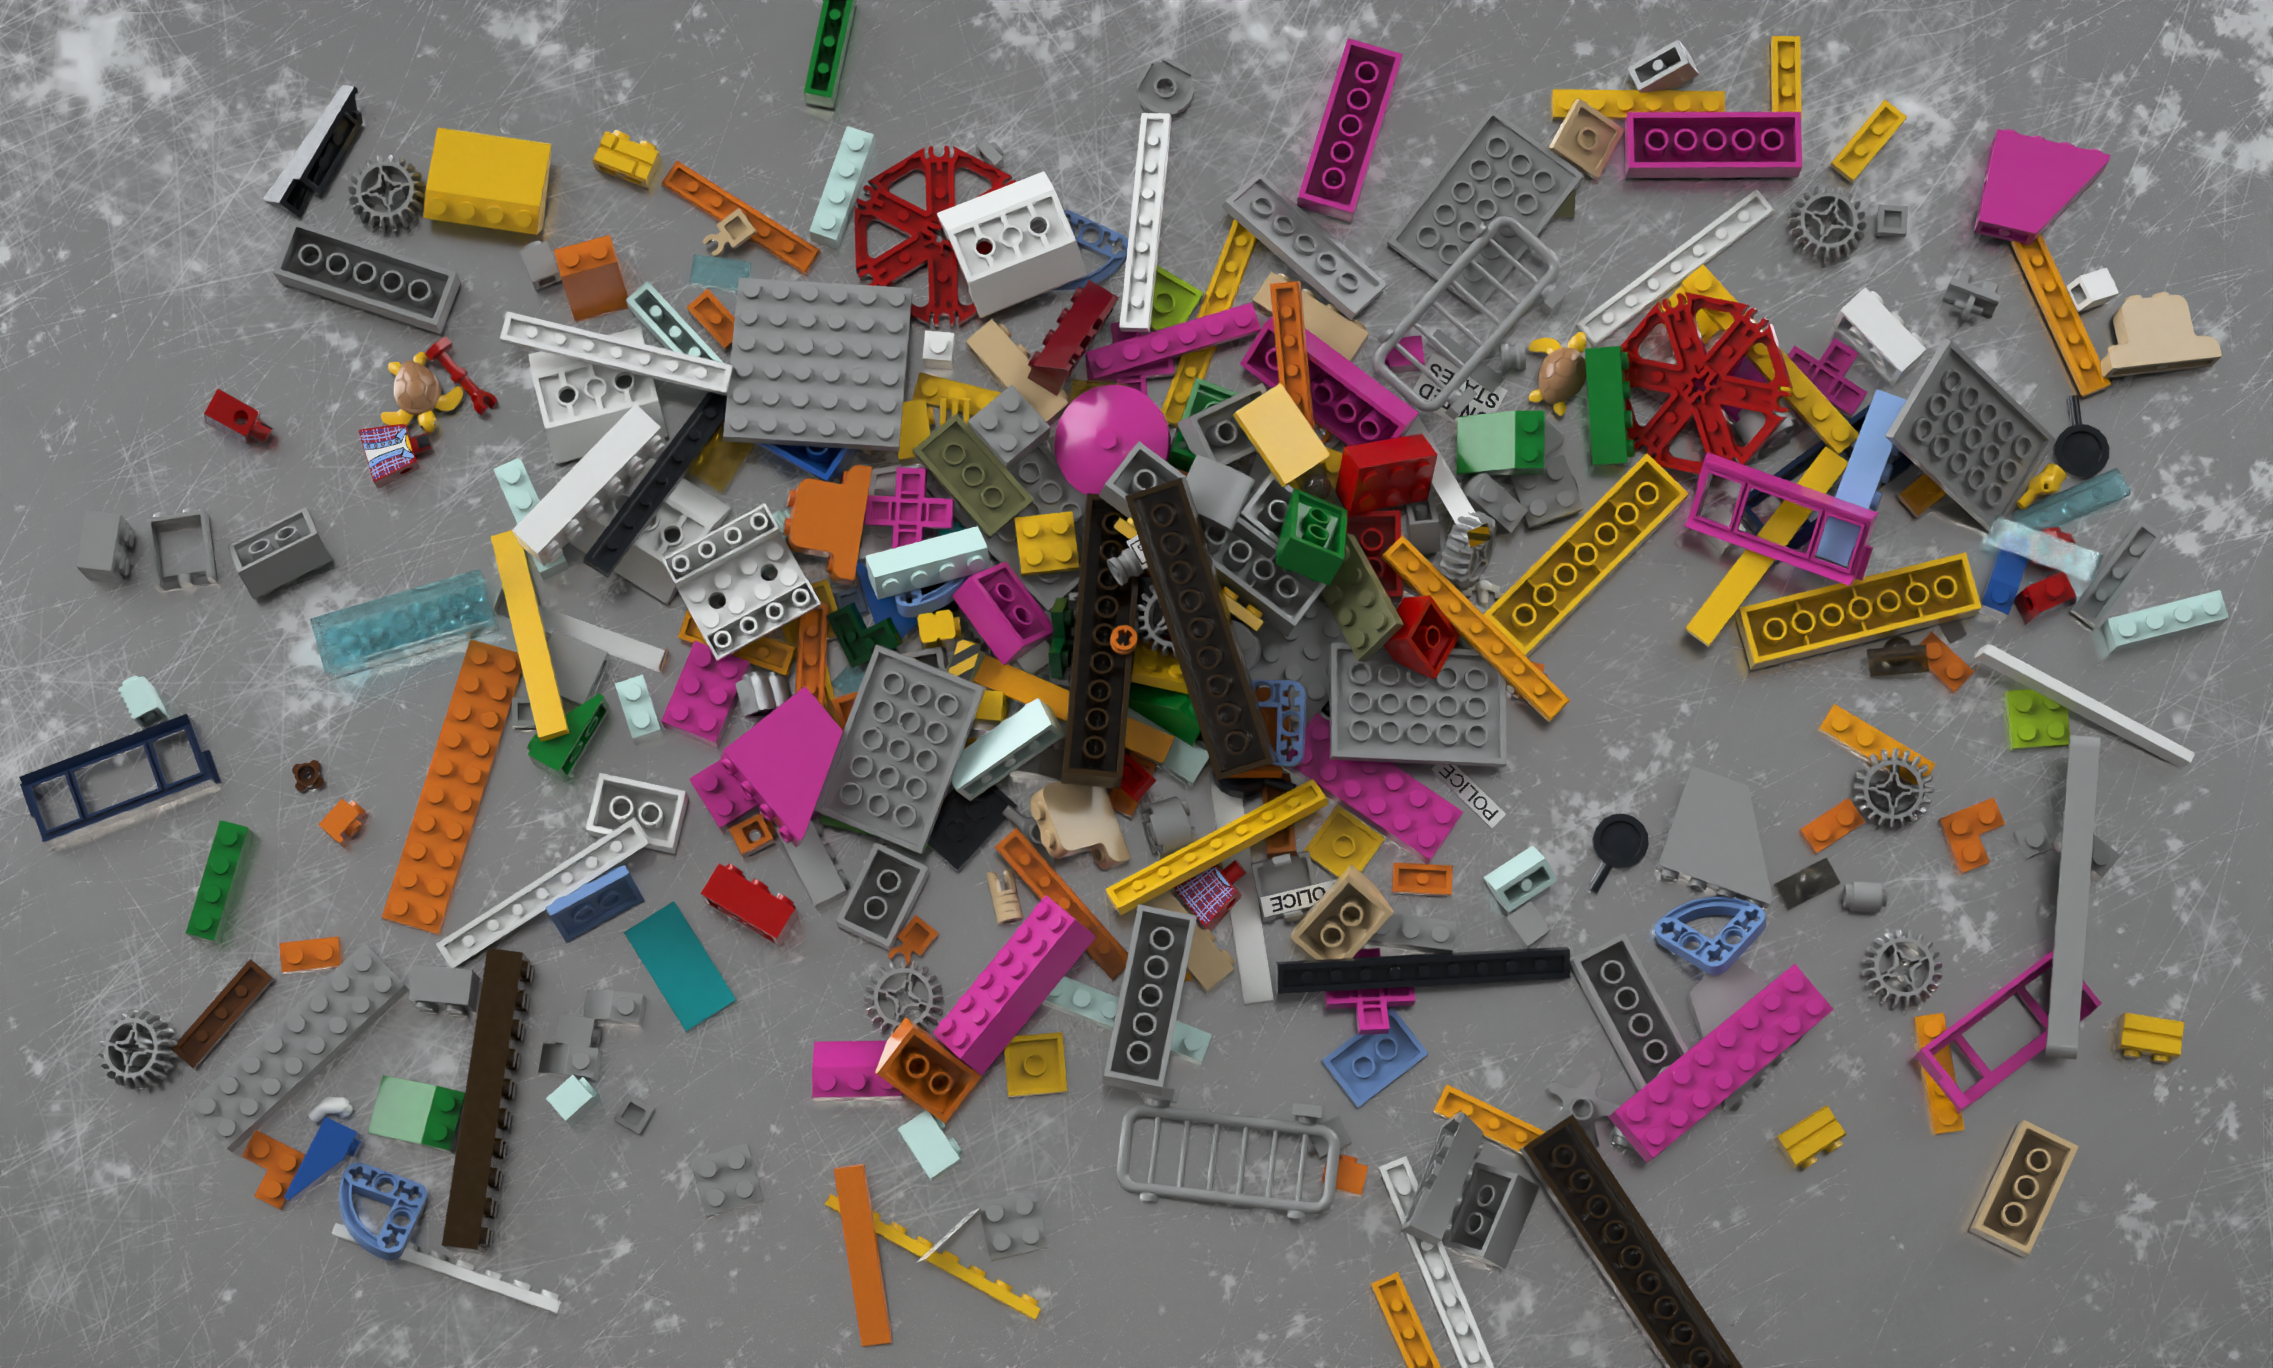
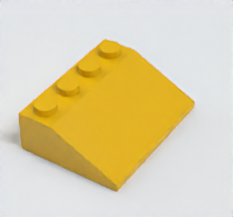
(488, 181)

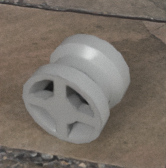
(1512, 356)
(1124, 566)

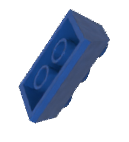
(820, 462)

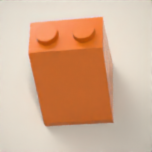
(592, 278)

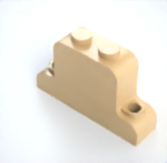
(2157, 337)
(1079, 821)

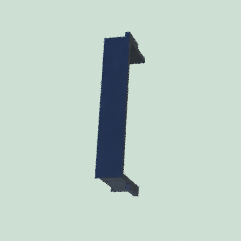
(1797, 467)
(162, 795)

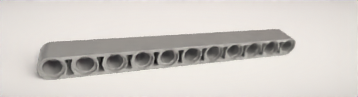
(2073, 897)

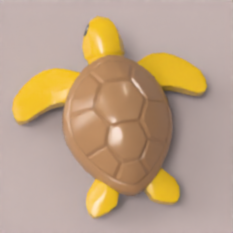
(1561, 372)
(418, 393)

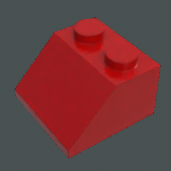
(1424, 638)

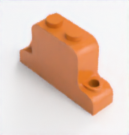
(829, 520)

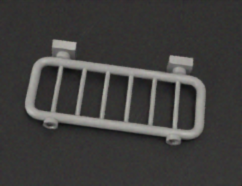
(1450, 392)
(1306, 1126)

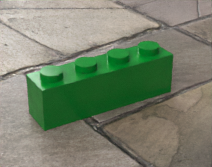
(829, 52)
(1608, 405)
(219, 882)

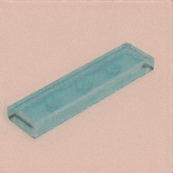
(2074, 501)
(2044, 548)

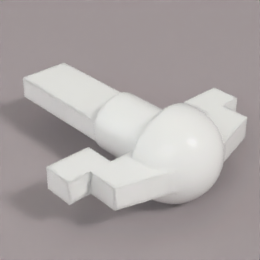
(1483, 588)

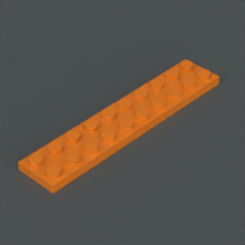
(454, 788)

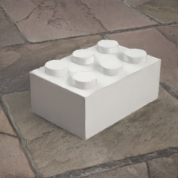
(1880, 336)
(655, 807)

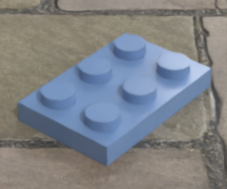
(594, 903)
(1374, 1061)

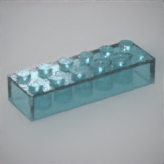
(404, 624)

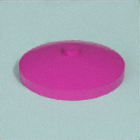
(1101, 432)

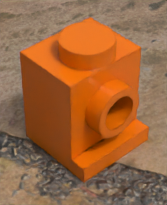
(343, 821)
(742, 831)

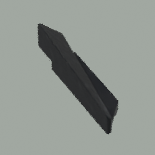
(317, 155)

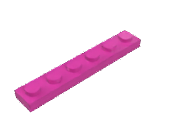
(1173, 341)

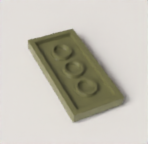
(973, 476)
(1361, 603)

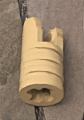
(1005, 902)

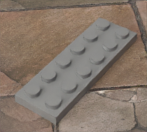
(1304, 245)

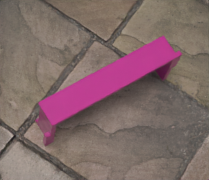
(1792, 492)
(1990, 1079)

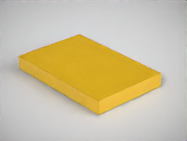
(1281, 435)

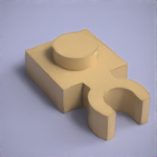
(734, 231)

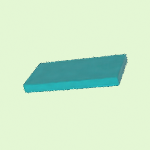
(680, 966)

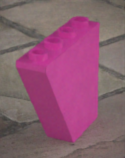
(2032, 184)
(786, 762)

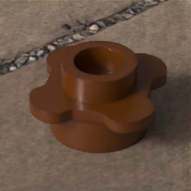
(300, 772)

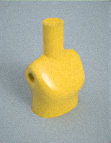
(2044, 483)

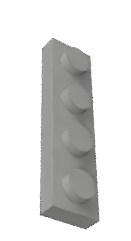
(2117, 573)

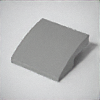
(1218, 492)

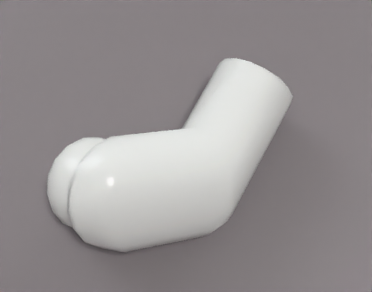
(330, 1105)

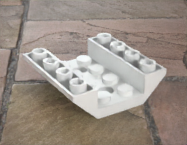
(1021, 260)
(597, 403)
(686, 509)
(731, 565)

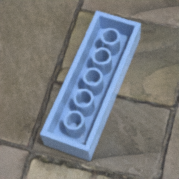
(1863, 477)

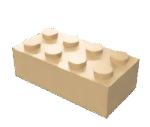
(2023, 1188)

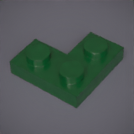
(857, 639)
(1062, 643)

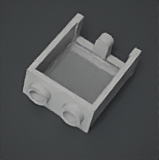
(181, 550)

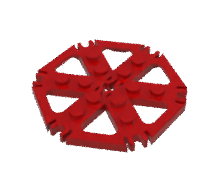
(917, 224)
(1698, 364)

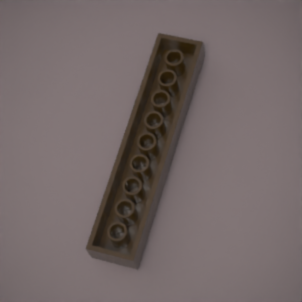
(1201, 628)
(1099, 674)
(486, 1102)
(1625, 1249)

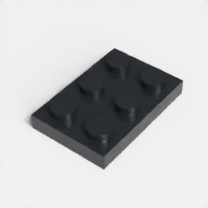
(967, 825)

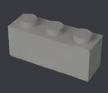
(816, 867)
(1416, 934)

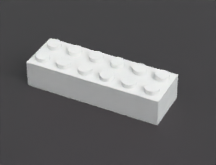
(590, 486)

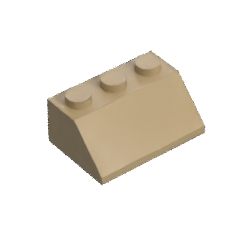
(1342, 918)

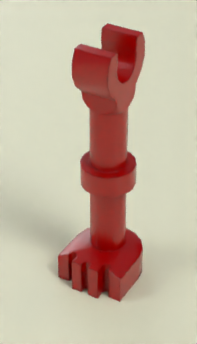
(439, 351)

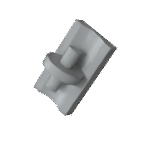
(1970, 297)

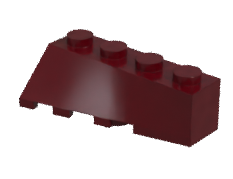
(1072, 338)

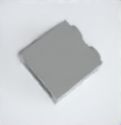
(576, 667)

